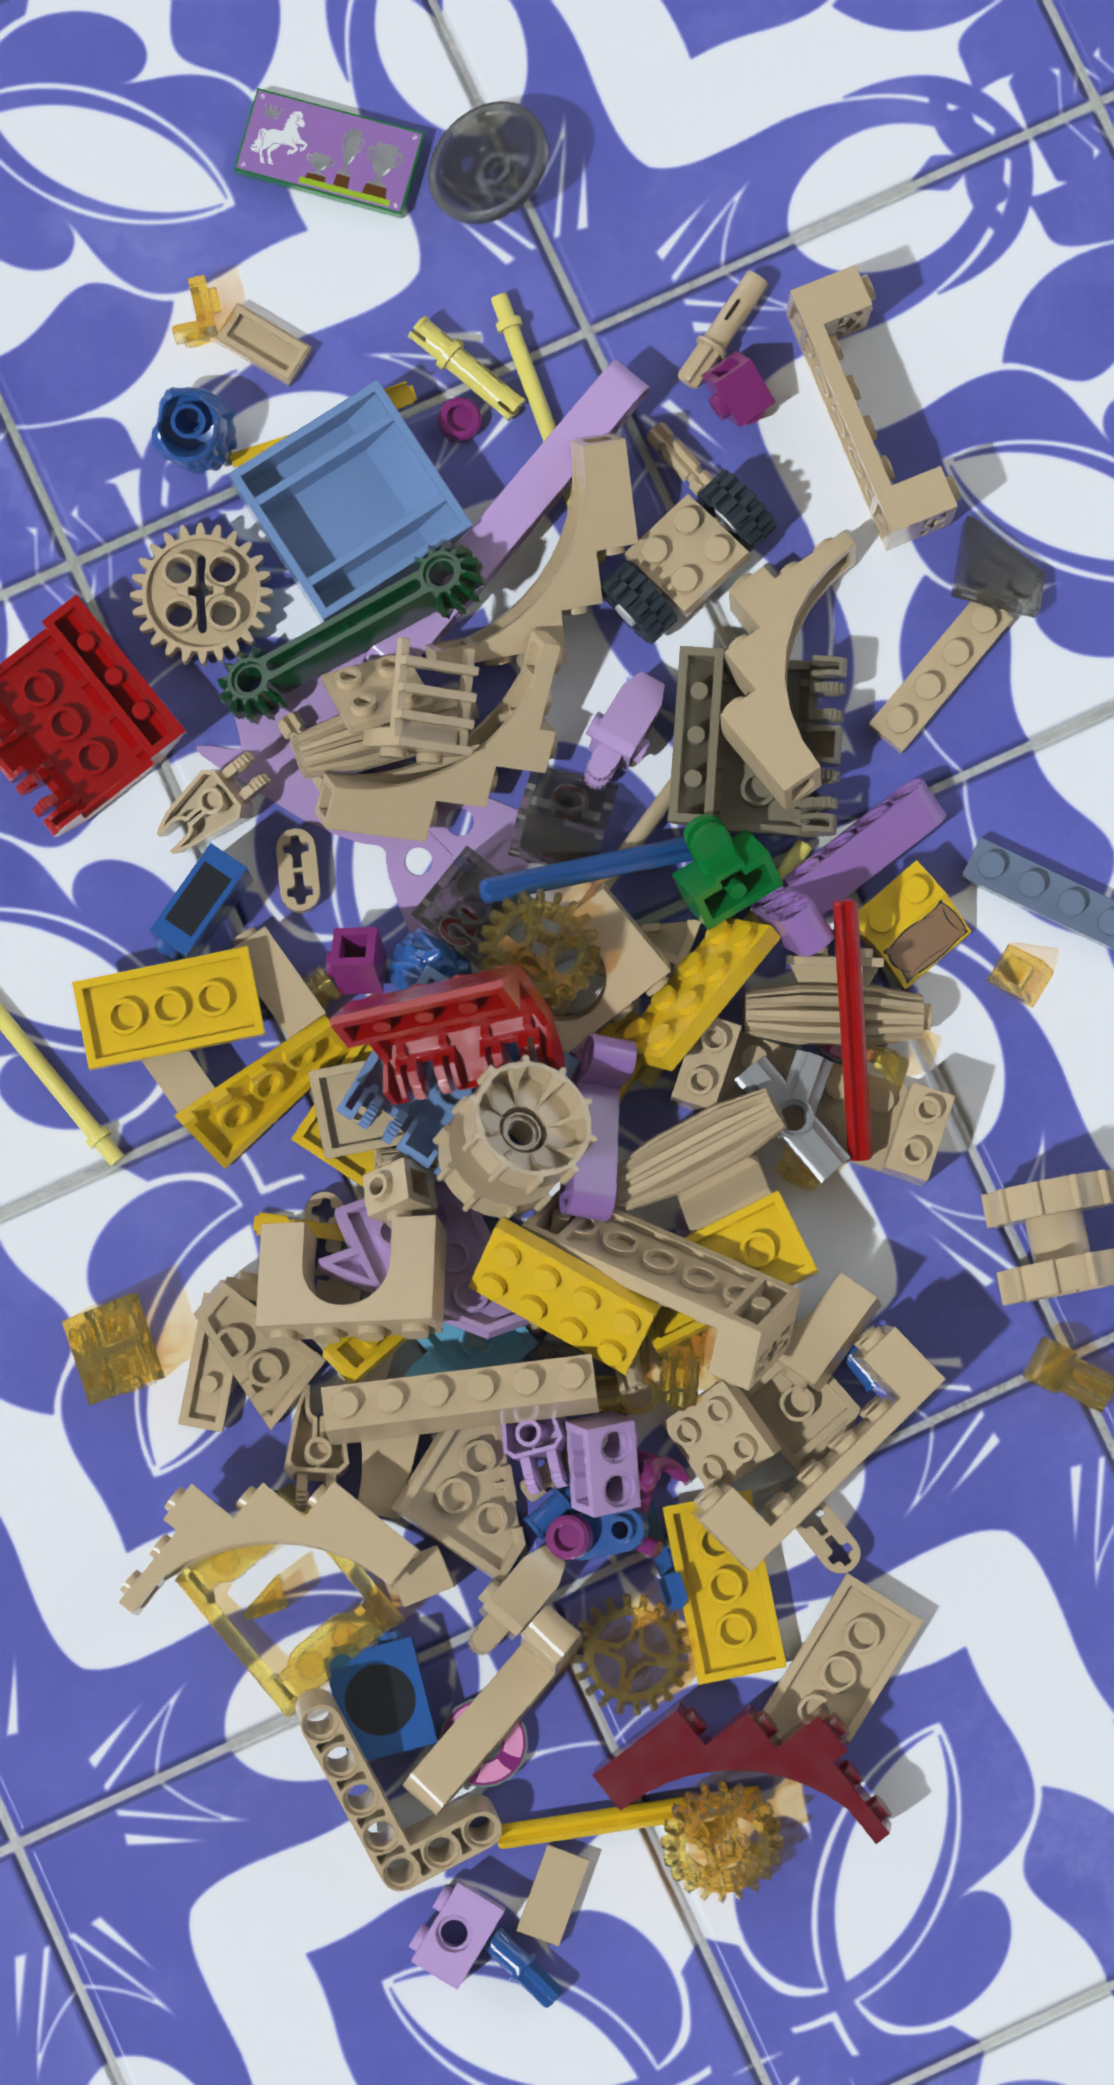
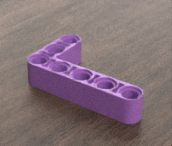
(845, 865)

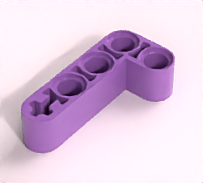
(602, 1070)

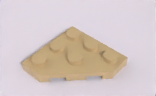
(467, 1499)

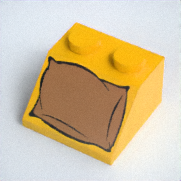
(911, 925)

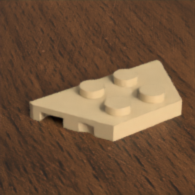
(799, 1418)

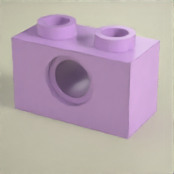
(448, 1960)

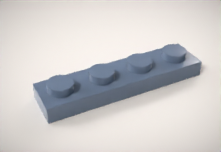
(1041, 892)

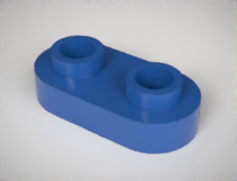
(605, 1536)

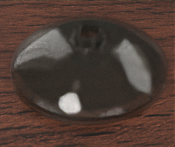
(488, 162)

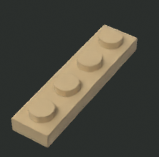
(939, 674)

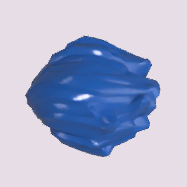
(194, 429)
(424, 949)

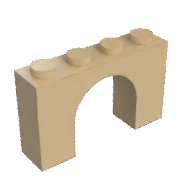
(630, 964)
(277, 987)
(404, 1304)
(828, 1333)

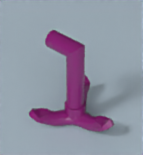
(650, 1469)

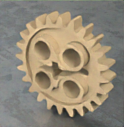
(240, 593)

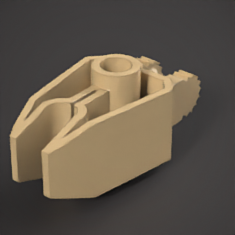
(213, 805)
(310, 1452)
(515, 1601)

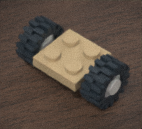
(687, 555)

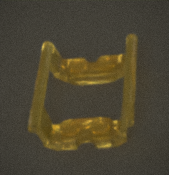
(311, 1659)

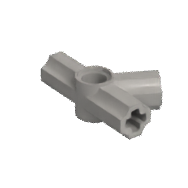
(803, 1092)

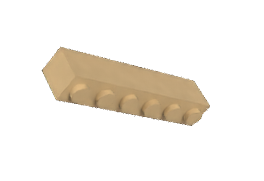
(460, 1399)

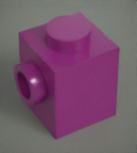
(737, 390)
(357, 960)

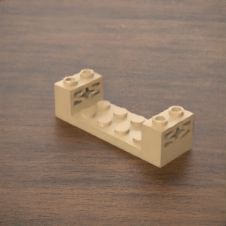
(819, 317)
(903, 1123)
(745, 1305)
(907, 1381)

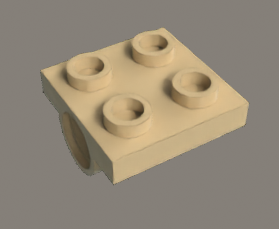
(721, 1435)

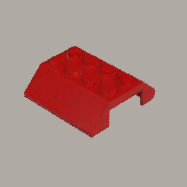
(78, 719)
(454, 1023)

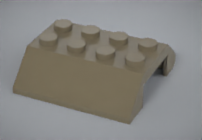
(716, 780)

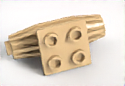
(363, 702)
(810, 1009)
(705, 1161)

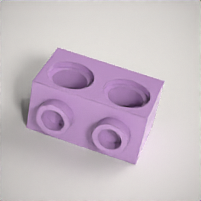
(595, 1465)

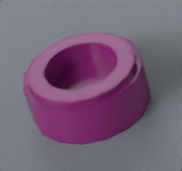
(459, 420)
(569, 1537)

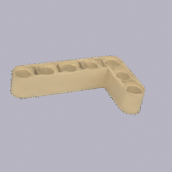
(496, 1710)
(373, 1805)

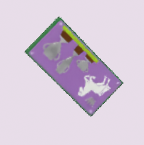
(329, 153)

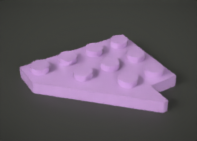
(368, 1261)

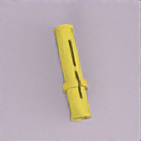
(466, 368)

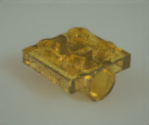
(113, 1349)

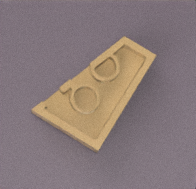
(266, 1371)

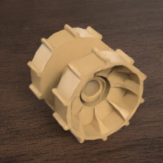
(536, 1108)
(1055, 1234)

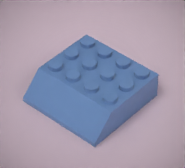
(349, 502)

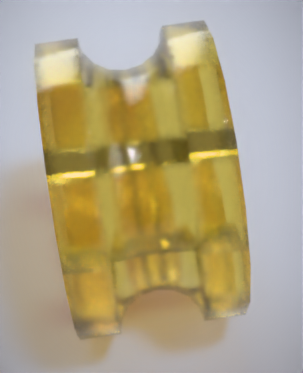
(321, 987)

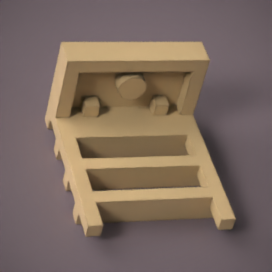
(424, 733)

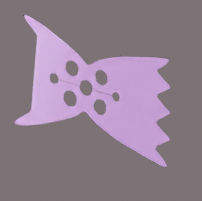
(290, 790)

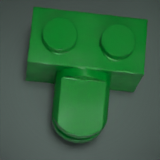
(725, 871)

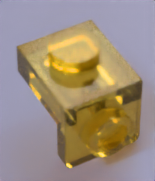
(206, 304)

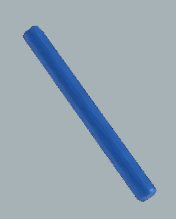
(585, 870)

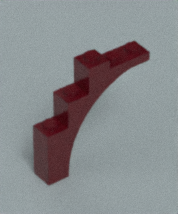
(807, 1754)

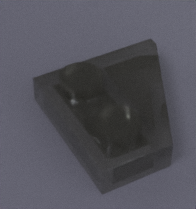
(995, 572)

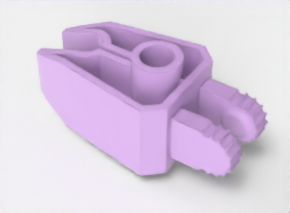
(623, 730)
(537, 1441)

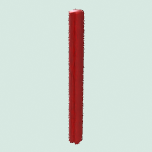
(852, 1029)

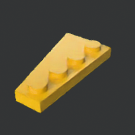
(258, 1095)

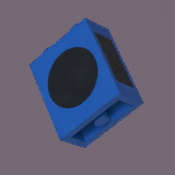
(200, 905)
(384, 1697)

